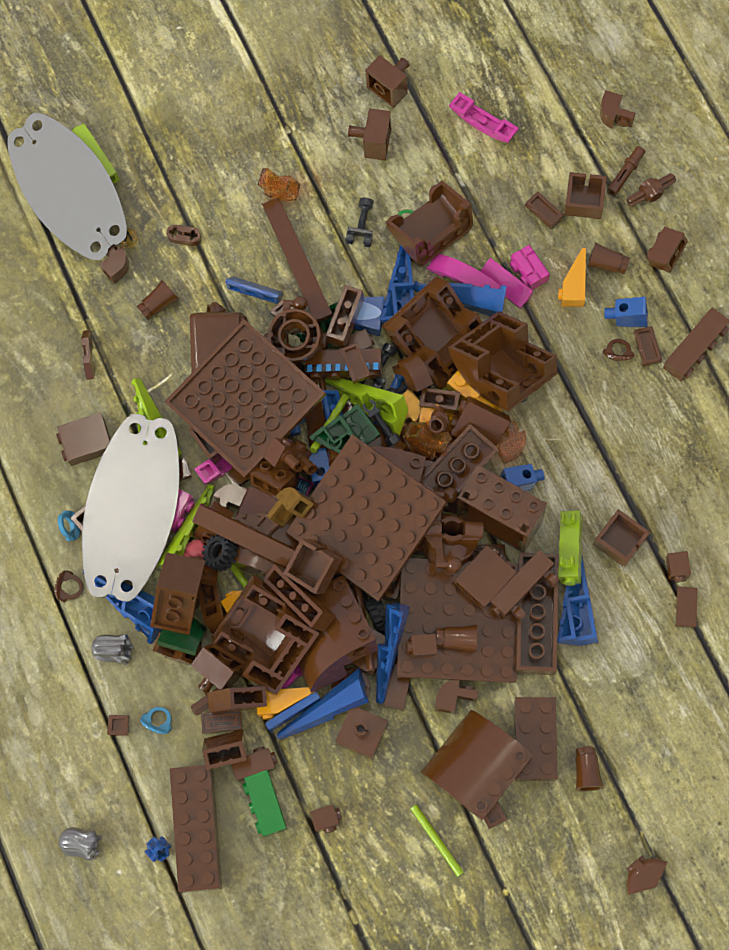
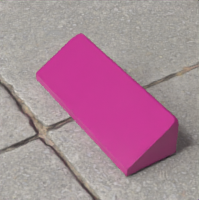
(516, 291)

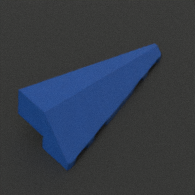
(400, 287)
(476, 298)
(138, 609)
(577, 618)
(387, 652)
(341, 698)

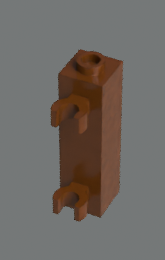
(521, 584)

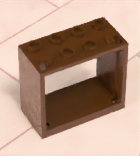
(502, 507)

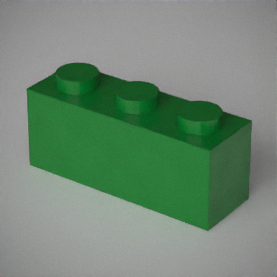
(264, 804)

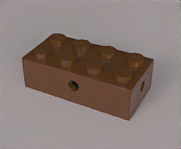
(537, 733)

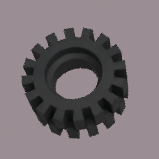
(212, 550)
(377, 613)

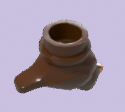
(439, 420)

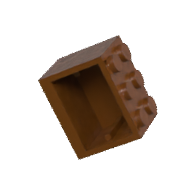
(177, 593)

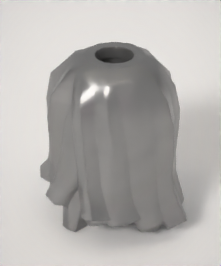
(112, 648)
(80, 843)

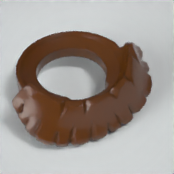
(626, 355)
(61, 594)

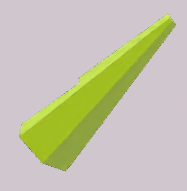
(391, 405)
(148, 409)
(188, 528)

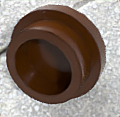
(215, 307)

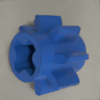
(157, 849)

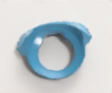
(74, 532)
(162, 729)

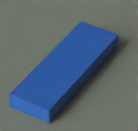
(292, 712)

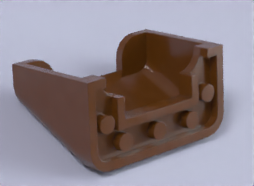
(433, 225)
(208, 331)

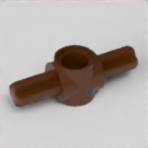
(651, 190)

